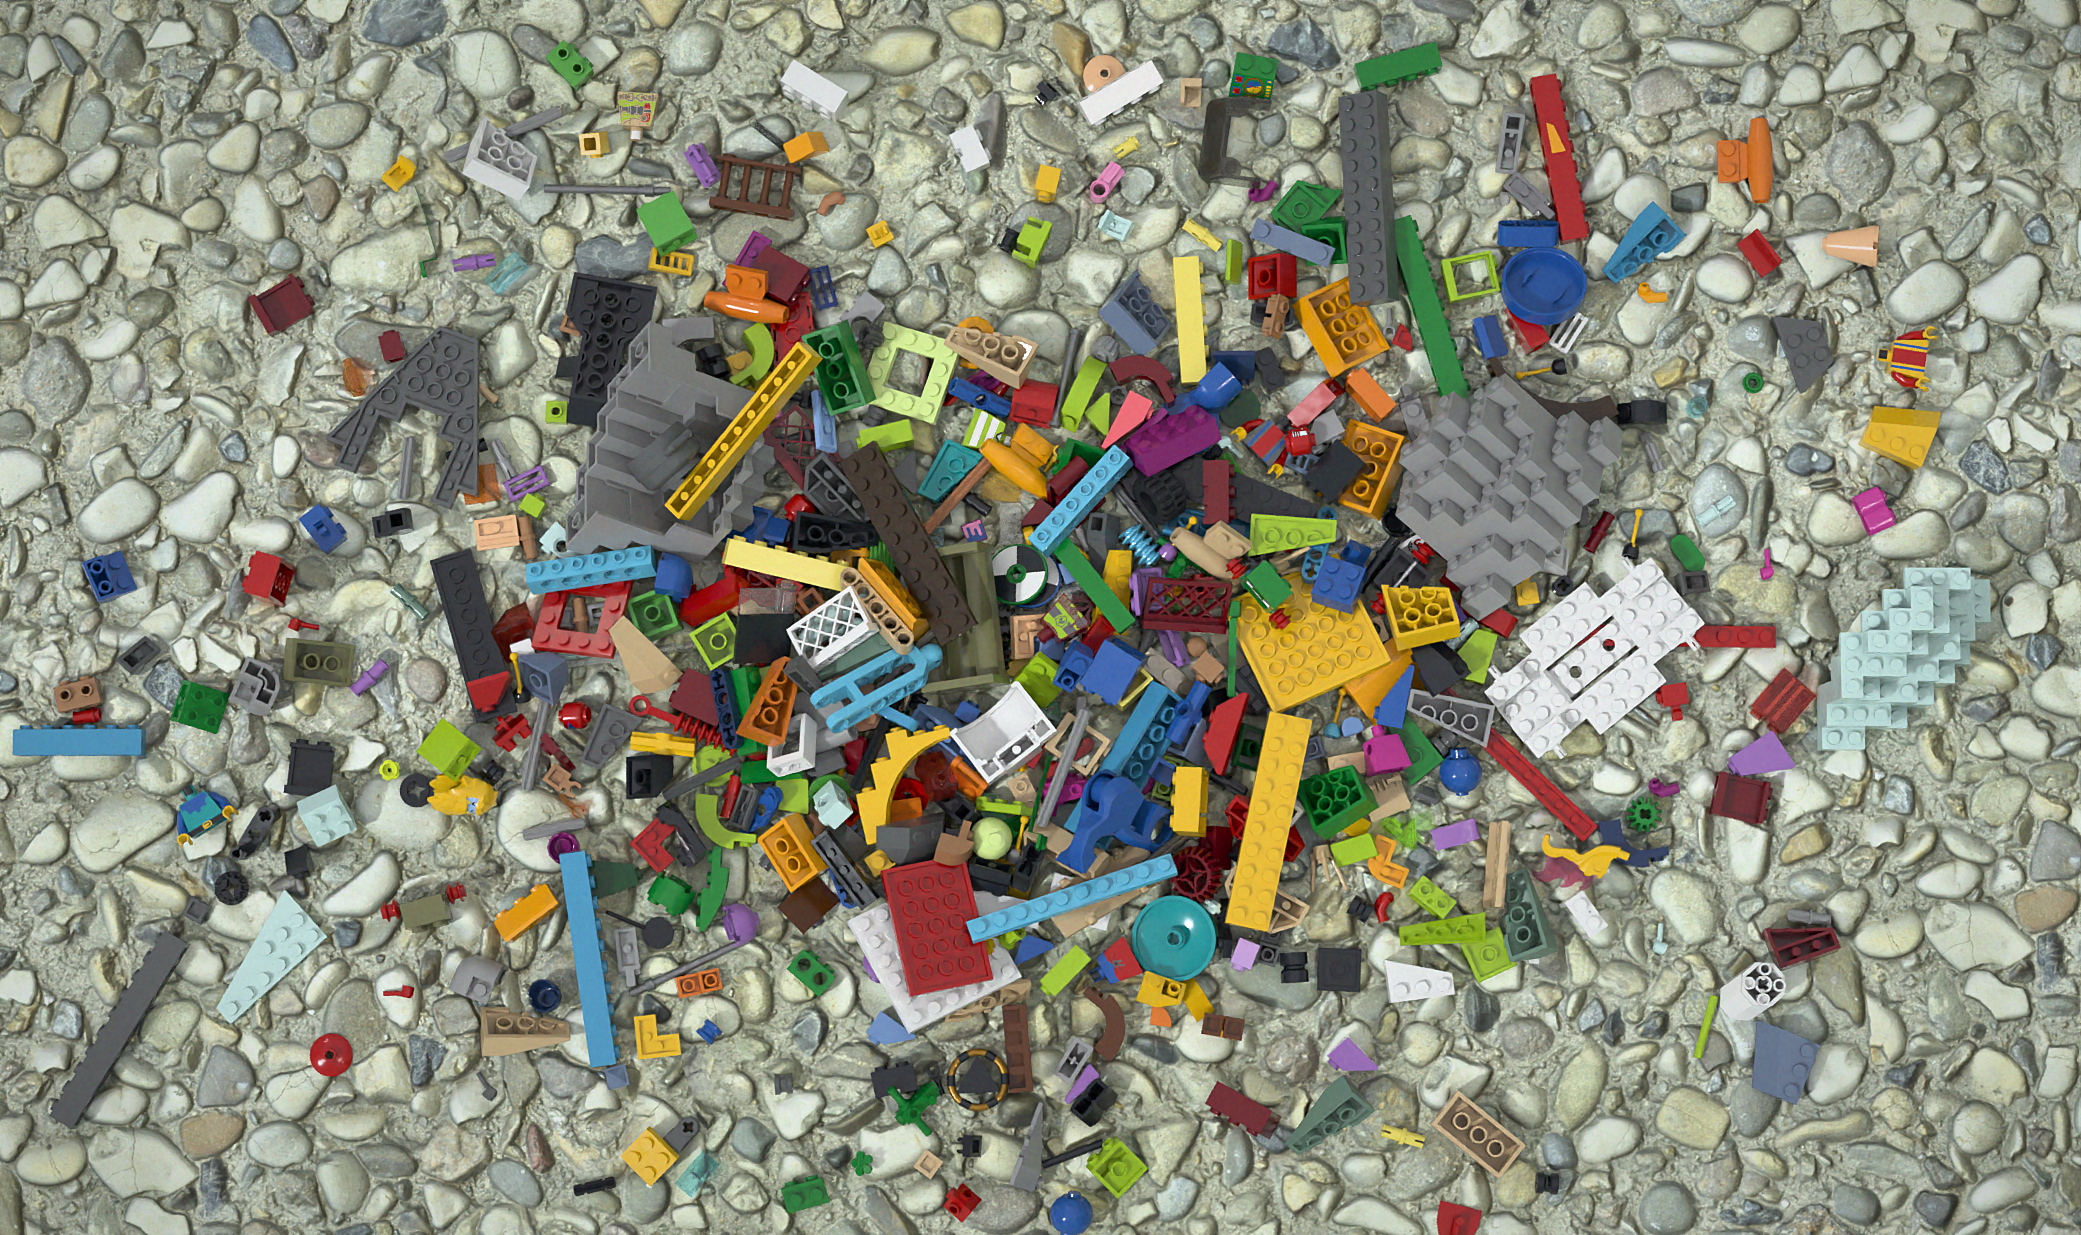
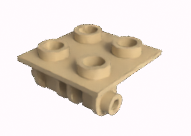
(1388, 794)

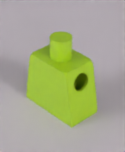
(794, 795)

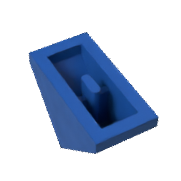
(1030, 948)

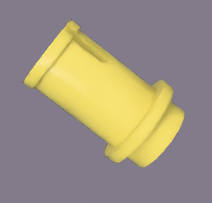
(1128, 146)

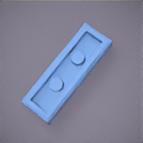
(823, 424)

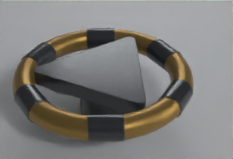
(977, 1079)

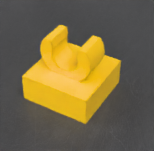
(880, 234)

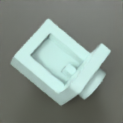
(1115, 226)

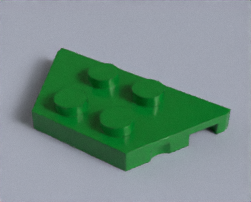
(1303, 205)

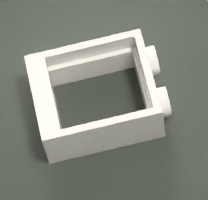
(798, 760)

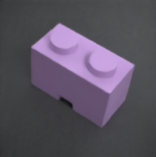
(1243, 955)

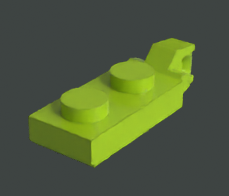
(1001, 806)

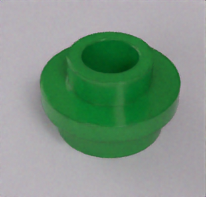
(1757, 378)

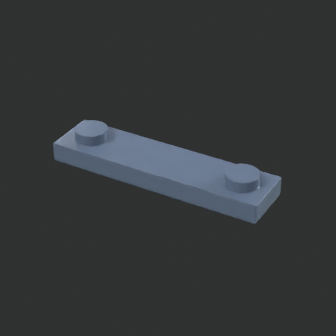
(1292, 242)

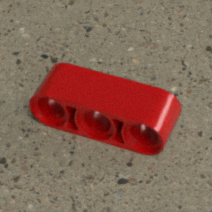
(1499, 621)

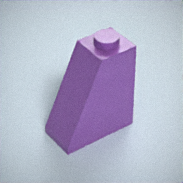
(1760, 757)

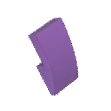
(1455, 834)

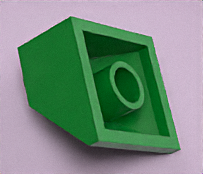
(1329, 232)

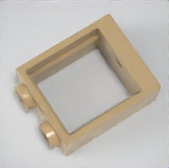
(1062, 728)

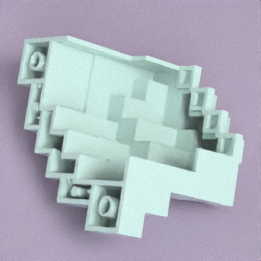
(1900, 655)

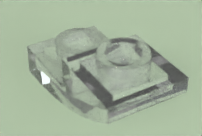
(1010, 523)

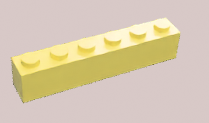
(1190, 319)
(784, 564)

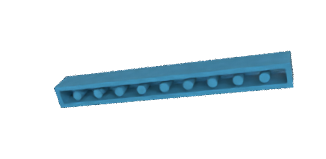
(588, 958)

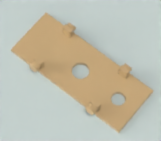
(1078, 919)

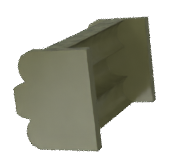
(977, 656)

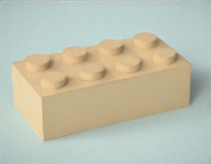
(1477, 1134)

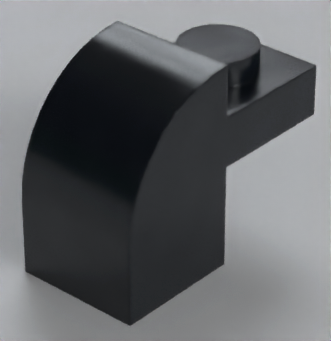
(1642, 412)
(393, 523)

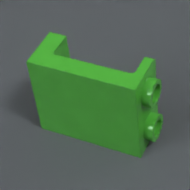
(667, 223)

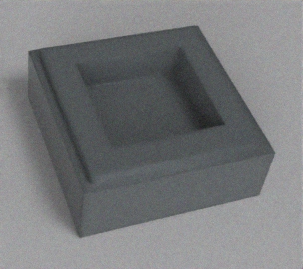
(196, 910)

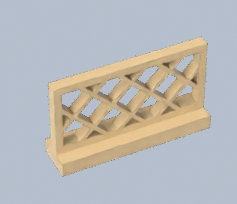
(1496, 865)

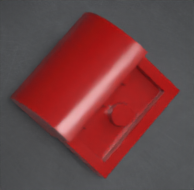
(1034, 403)

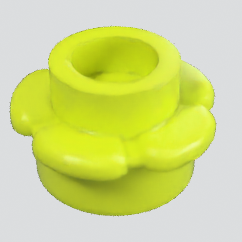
(389, 775)

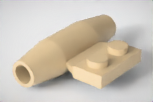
(1214, 550)

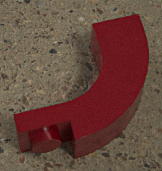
(1144, 368)

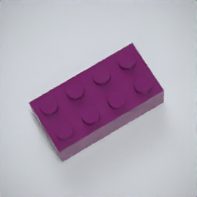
(1172, 440)

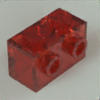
(936, 776)

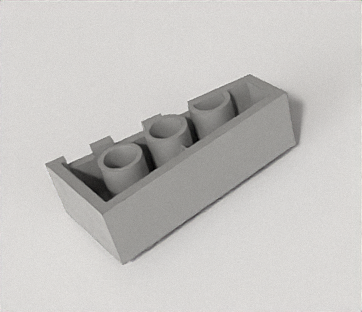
(1460, 715)

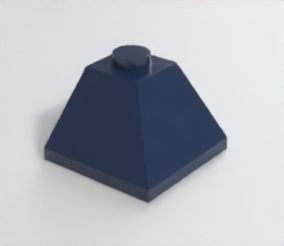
(1239, 363)

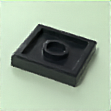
(1339, 969)

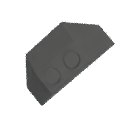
(831, 490)
(911, 839)

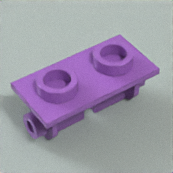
(702, 165)
(1173, 647)

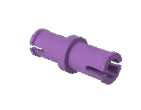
(474, 262)
(369, 677)

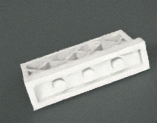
(844, 643)

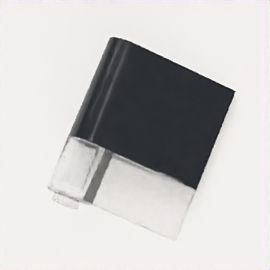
(763, 623)

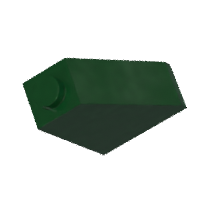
(614, 877)

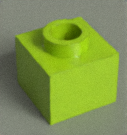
(561, 418)
(533, 505)

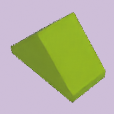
(1099, 414)

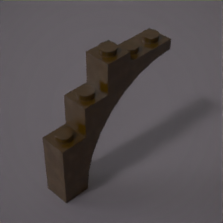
(1588, 411)

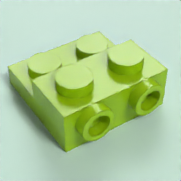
(1038, 678)
(1116, 1166)

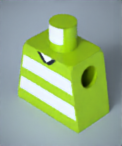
(983, 427)

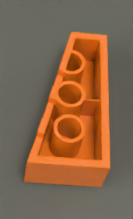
(771, 707)

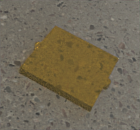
(999, 487)

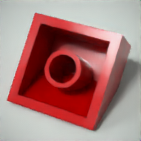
(1272, 275)

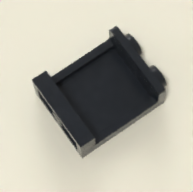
(1335, 472)
(309, 768)

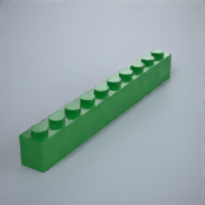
(1428, 310)

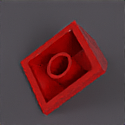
(489, 690)

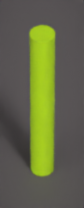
(1705, 1026)

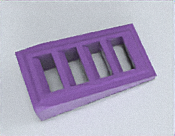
(1087, 1076)

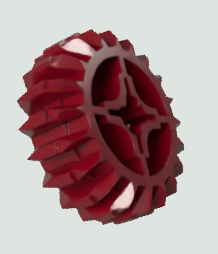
(1190, 860)

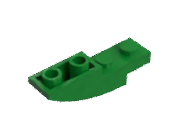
(712, 898)

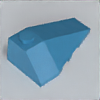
(1647, 237)

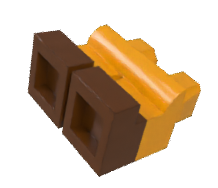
(1223, 1026)

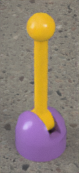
(1169, 550)

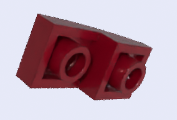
(853, 754)

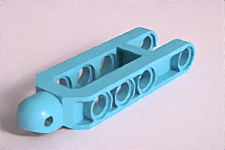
(867, 705)

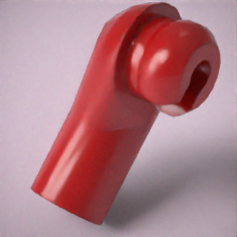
(1381, 904)

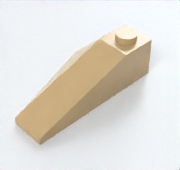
(512, 1033)

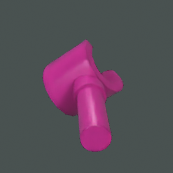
(1767, 571)

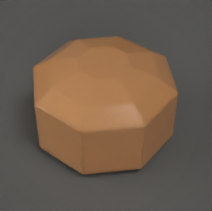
(1196, 647)

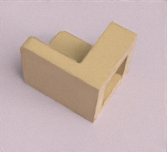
(1190, 92)

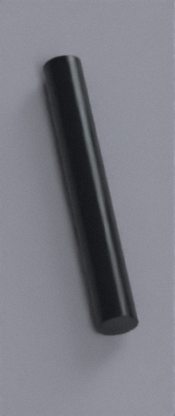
(1072, 1154)

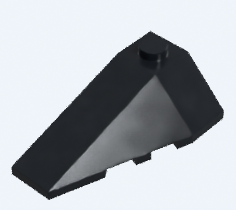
(823, 534)
(1439, 666)

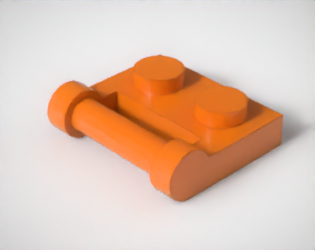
(969, 781)

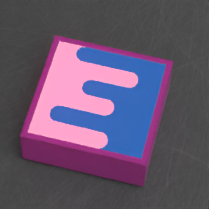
(974, 531)

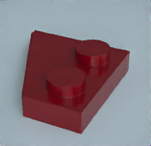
(552, 748)

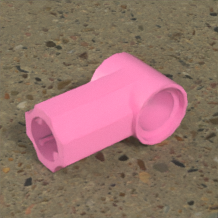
(1106, 181)

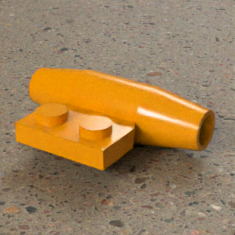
(1021, 461)

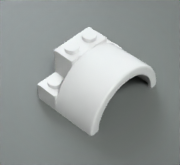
(1005, 735)

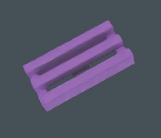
(522, 476)

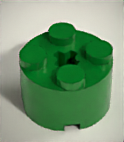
(671, 893)

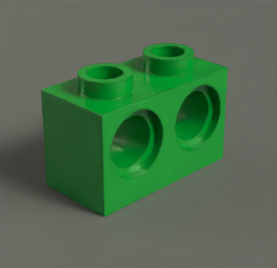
(808, 977)

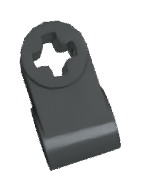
(678, 1137)

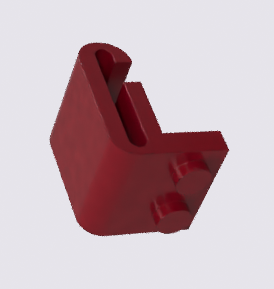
(1065, 480)

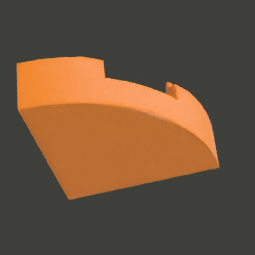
(1160, 1017)

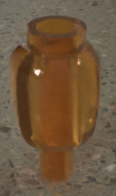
(353, 378)

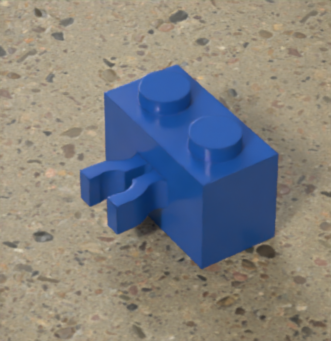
(323, 529)

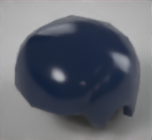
(544, 995)

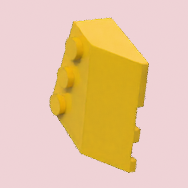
(1900, 434)
(1420, 615)

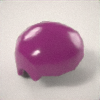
(561, 843)

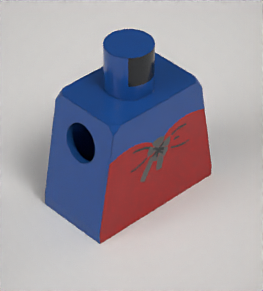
(1116, 963)

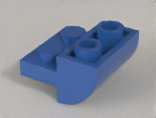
(109, 577)

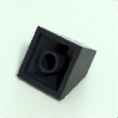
(647, 775)

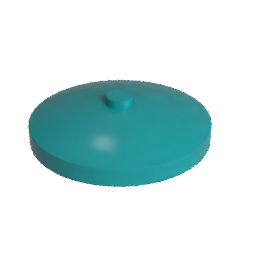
(1174, 937)

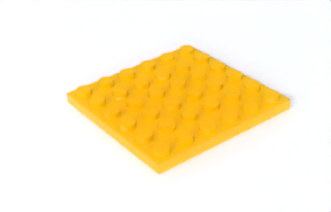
(1312, 652)

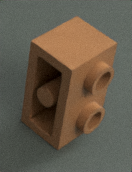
(1207, 670)
(78, 695)

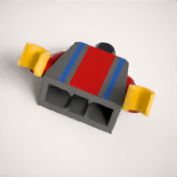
(1265, 442)

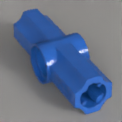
(969, 392)
(1188, 712)

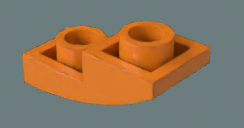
(698, 983)

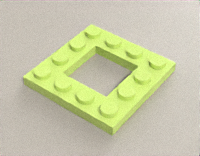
(945, 361)

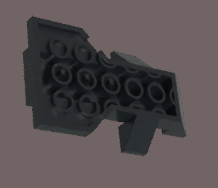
(595, 363)

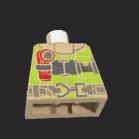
(637, 112)

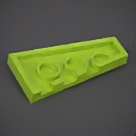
(1282, 533)
(1446, 931)

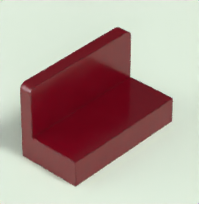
(1220, 841)

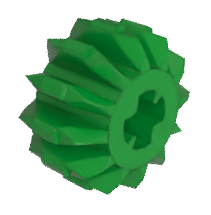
(1651, 813)

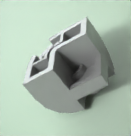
(256, 687)
(477, 977)

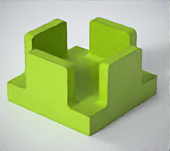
(1032, 241)

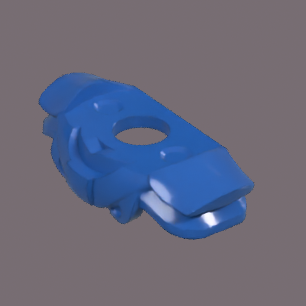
(770, 799)

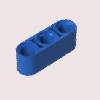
(1527, 233)

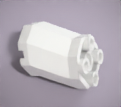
(1752, 991)

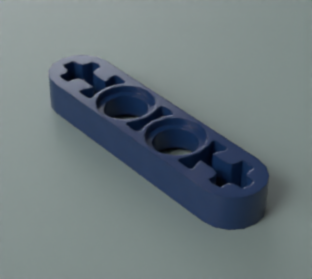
(724, 709)

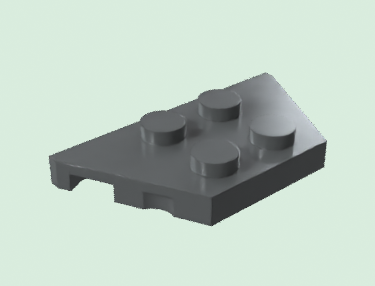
(1804, 349)

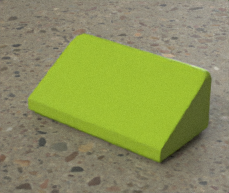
(1233, 262)
(1354, 850)

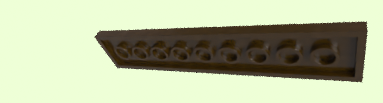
(908, 543)

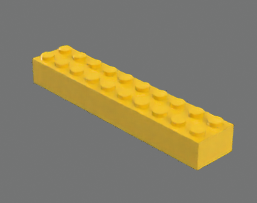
(1268, 821)

